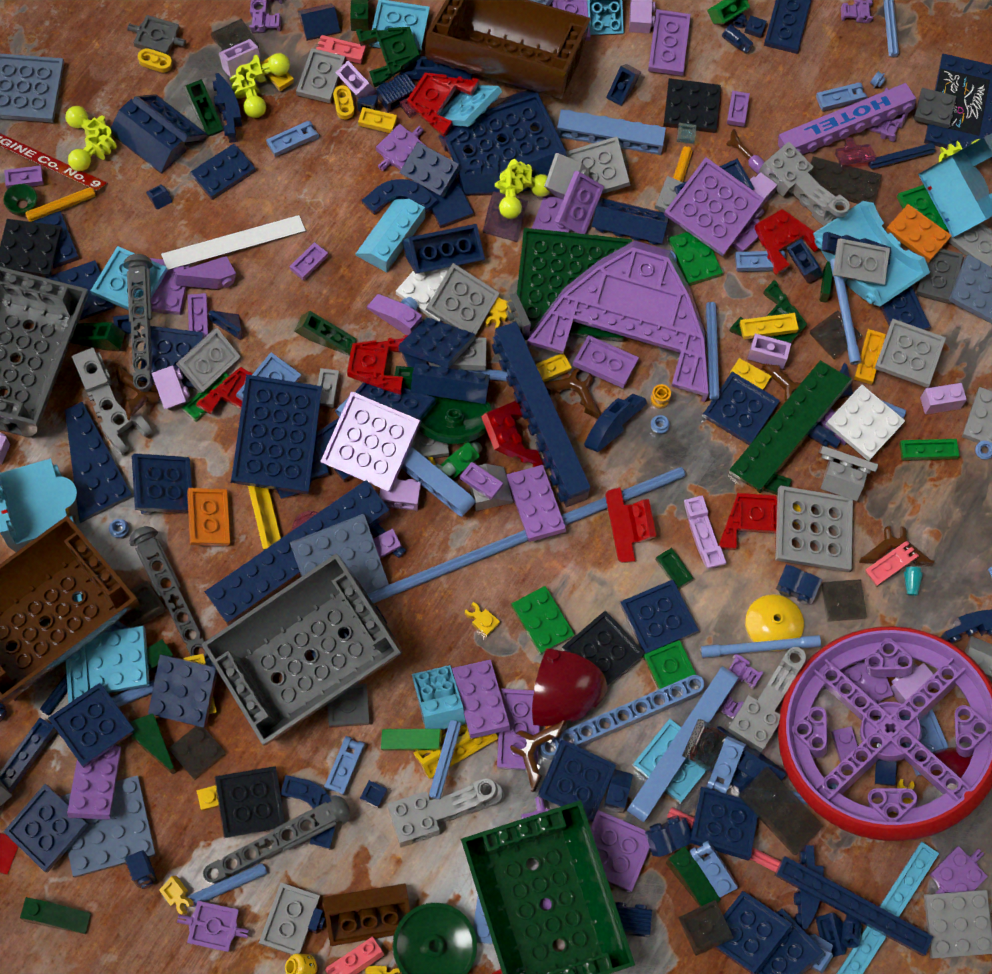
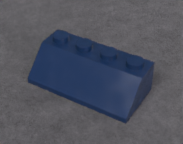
(146, 137)
(630, 221)
(443, 248)
(450, 383)

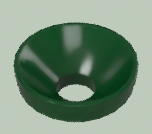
(19, 193)

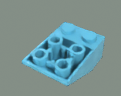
(605, 16)
(438, 698)

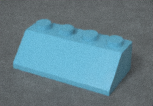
(386, 238)

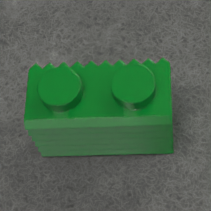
(727, 10)

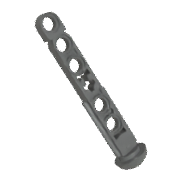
(139, 279)
(148, 549)
(325, 814)

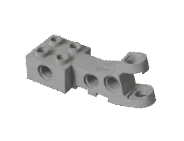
(791, 174)
(99, 390)
(758, 718)
(418, 817)

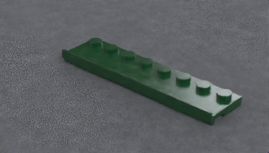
(790, 426)

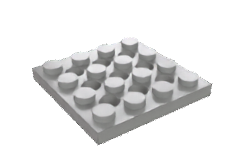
(804, 554)

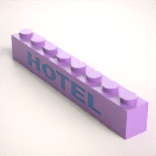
(850, 120)

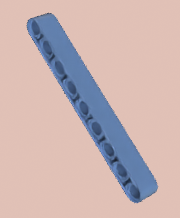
(433, 479)
(630, 711)
(672, 758)

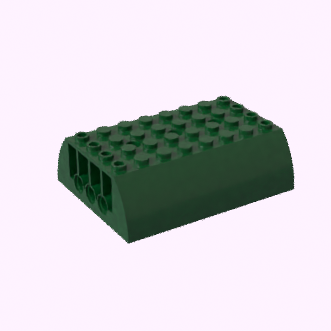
(567, 875)

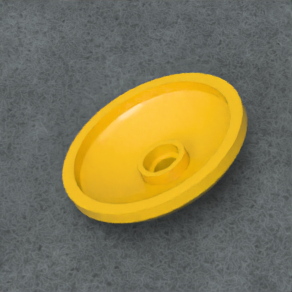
(761, 622)

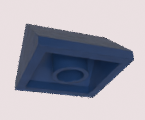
(319, 21)

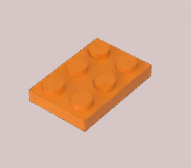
(918, 233)
(208, 517)

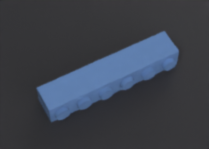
(595, 128)

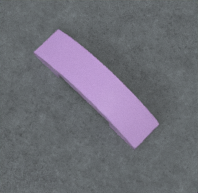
(703, 533)

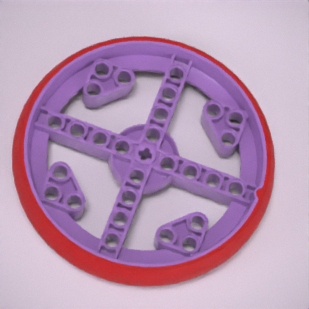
(873, 821)

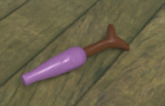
(754, 161)

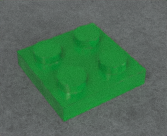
(669, 664)

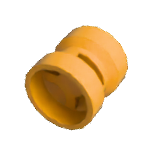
(657, 399)

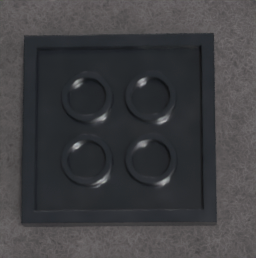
(692, 104)
(29, 247)
(606, 647)
(249, 802)

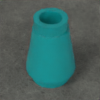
(913, 580)

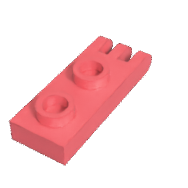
(352, 51)
(891, 564)
(357, 959)

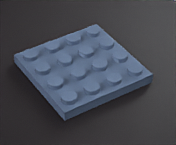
(29, 87)
(352, 543)
(108, 841)

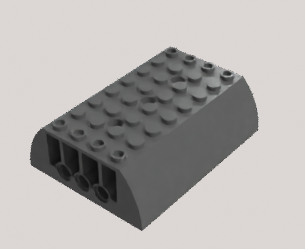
(55, 315)
(281, 634)

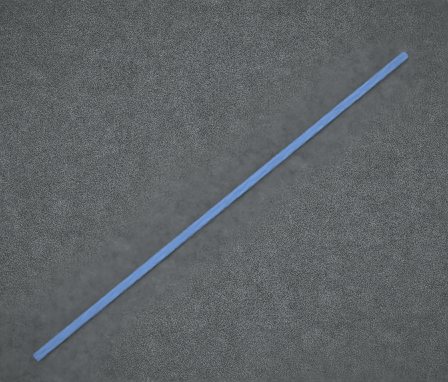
(466, 559)

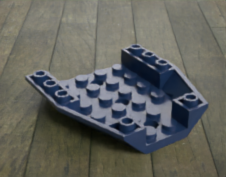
(512, 120)

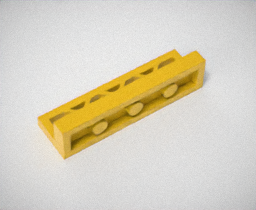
(264, 516)
(463, 748)

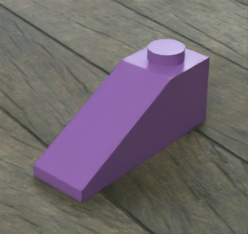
(211, 275)
(395, 313)

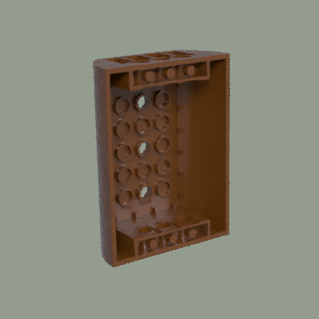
(510, 42)
(42, 585)

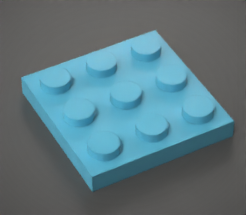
(400, 14)
(466, 108)
(113, 280)
(118, 660)
(688, 773)

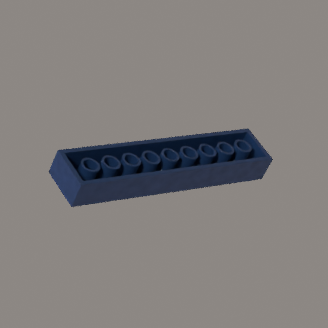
(540, 414)
(277, 566)

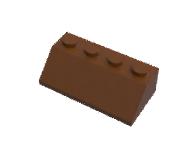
(365, 914)

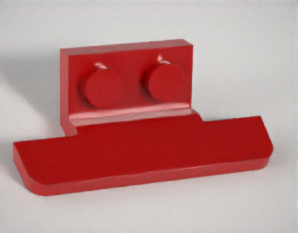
(628, 523)

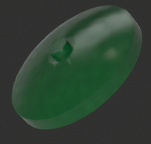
(454, 421)
(434, 941)

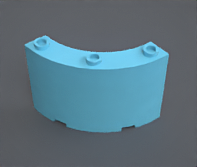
(904, 265)

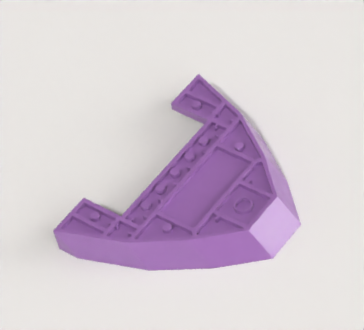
(635, 296)

